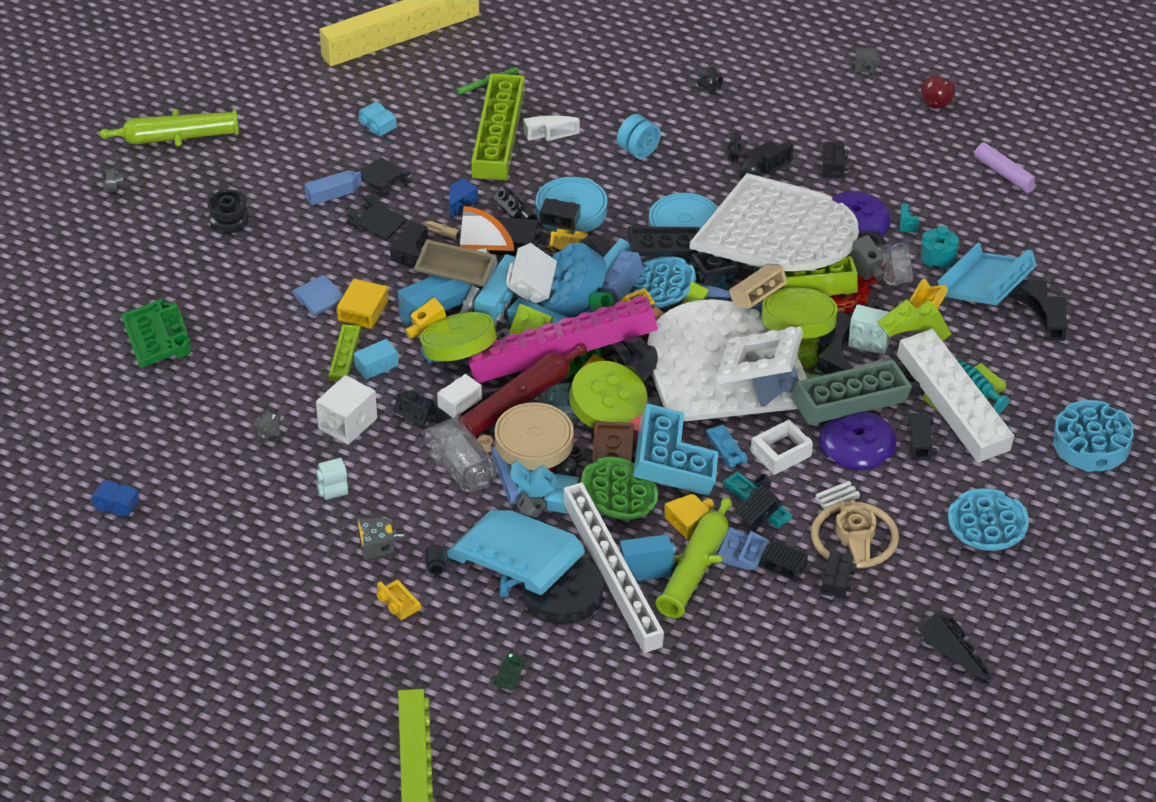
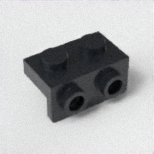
(414, 407)

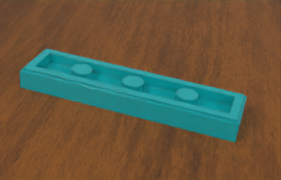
(742, 487)

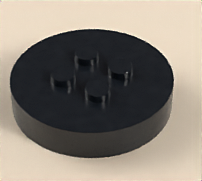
(570, 598)

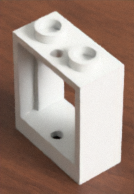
(773, 461)

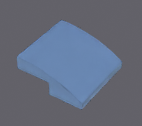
(318, 295)
(742, 549)

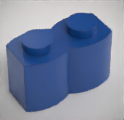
(115, 498)

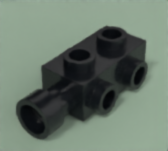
(512, 203)

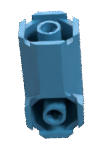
(446, 291)

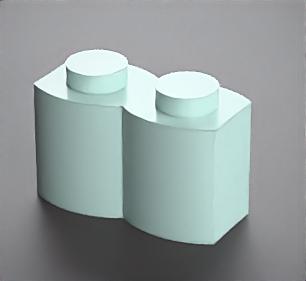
(332, 479)

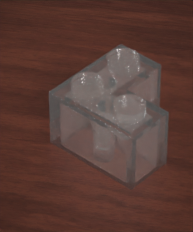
(896, 263)

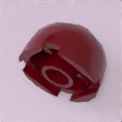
(937, 92)

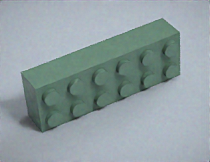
(850, 392)

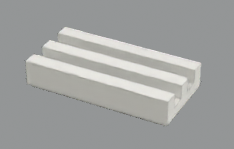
(836, 494)

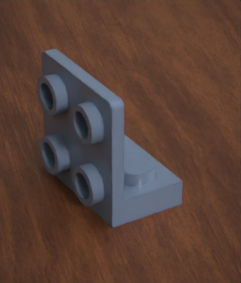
(772, 385)

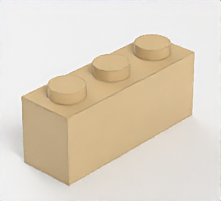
(758, 286)

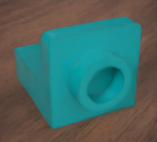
(908, 222)

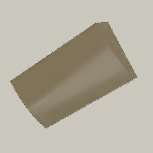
(456, 263)

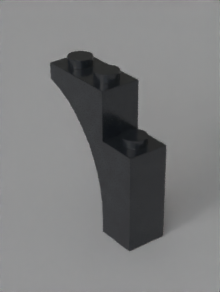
(1049, 308)
(830, 346)

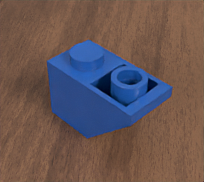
(462, 194)

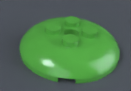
(617, 491)

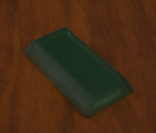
(509, 672)

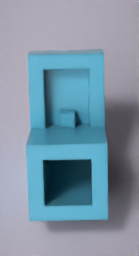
(533, 483)

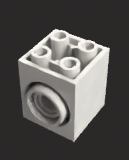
(346, 409)

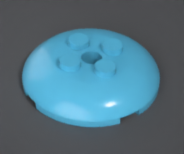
(666, 280)
(988, 519)

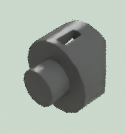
(112, 180)
(531, 506)

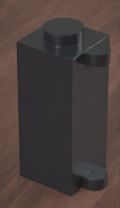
(920, 436)

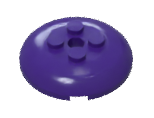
(869, 211)
(858, 440)

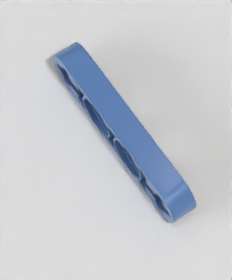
(504, 473)

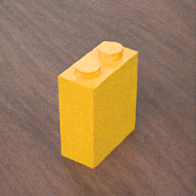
(362, 303)

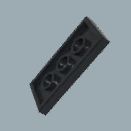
(661, 240)

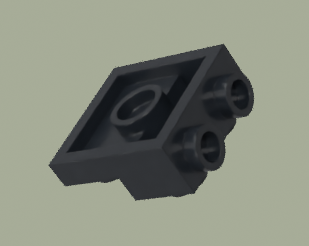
(711, 268)

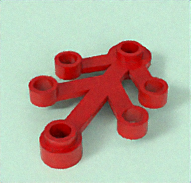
(847, 306)

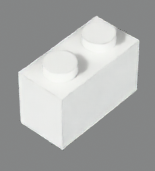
(459, 395)

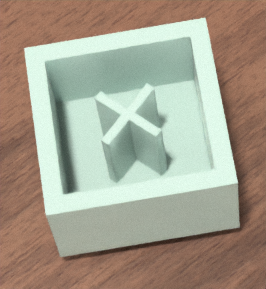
(866, 332)

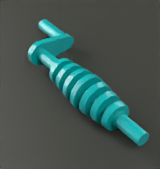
(985, 387)

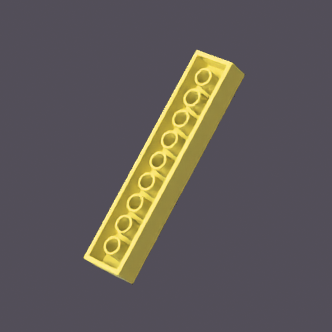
(390, 26)

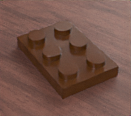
(613, 440)

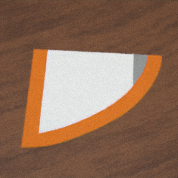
(483, 231)

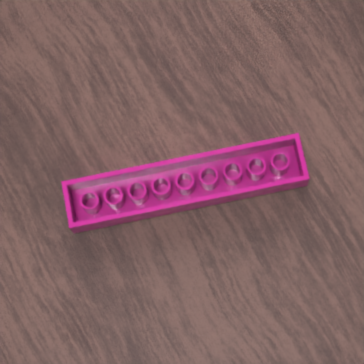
(591, 329)

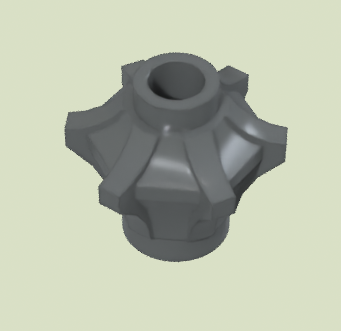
(268, 425)

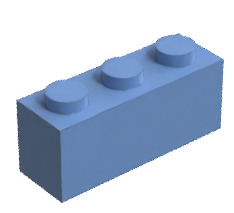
(622, 275)

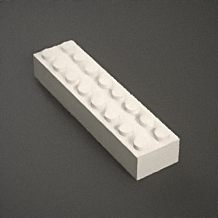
(955, 395)

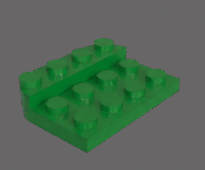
(157, 332)

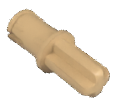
(443, 230)

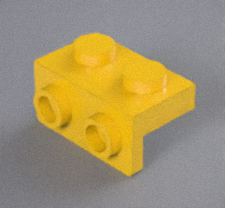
(925, 292)
(398, 599)

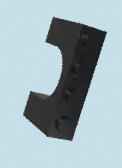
(408, 244)

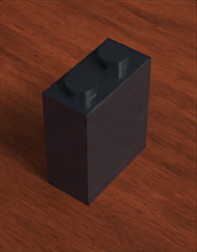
(521, 231)

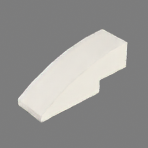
(550, 127)

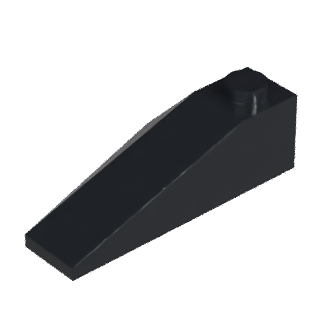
(948, 637)

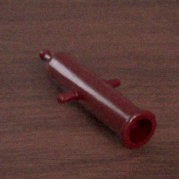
(521, 390)

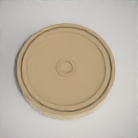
(534, 435)

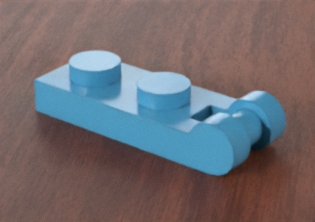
(726, 446)

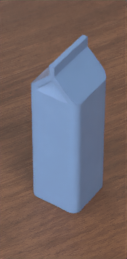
(332, 186)

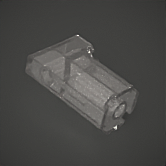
(460, 454)

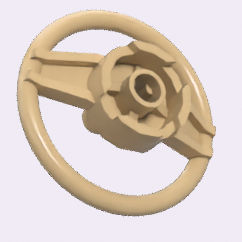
(856, 529)

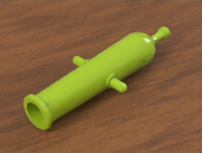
(175, 127)
(694, 561)

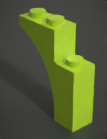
(908, 318)

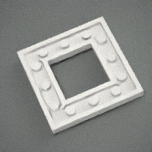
(734, 369)

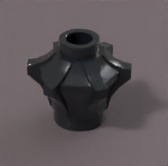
(710, 80)

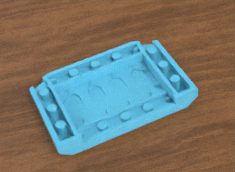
(519, 548)

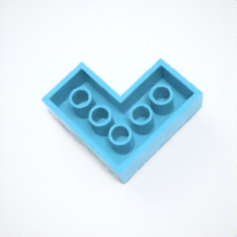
(666, 459)

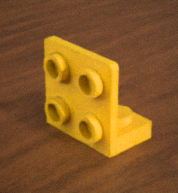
(562, 238)

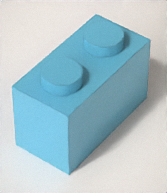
(376, 359)

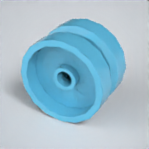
(638, 136)

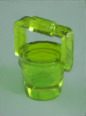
(808, 352)

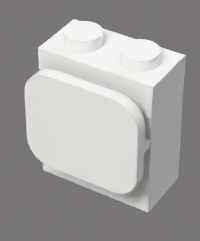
(531, 273)

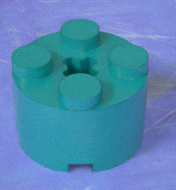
(939, 247)

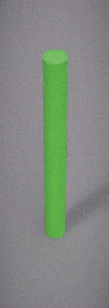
(483, 82)

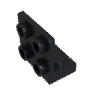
(771, 155)

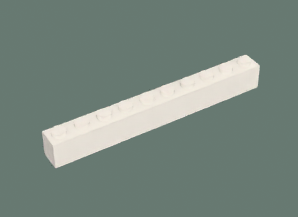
(613, 568)

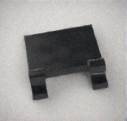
(381, 173)
(376, 219)

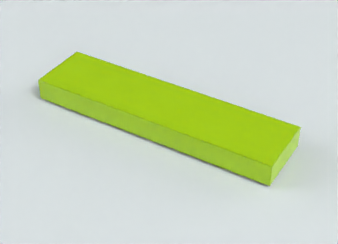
(344, 352)

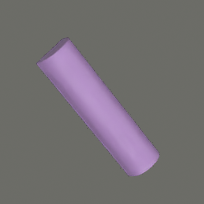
(1005, 167)

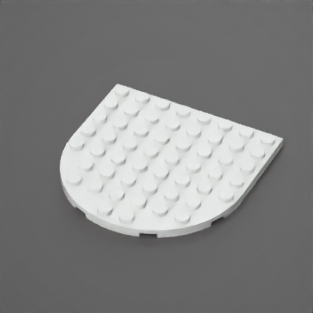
(778, 226)
(689, 355)

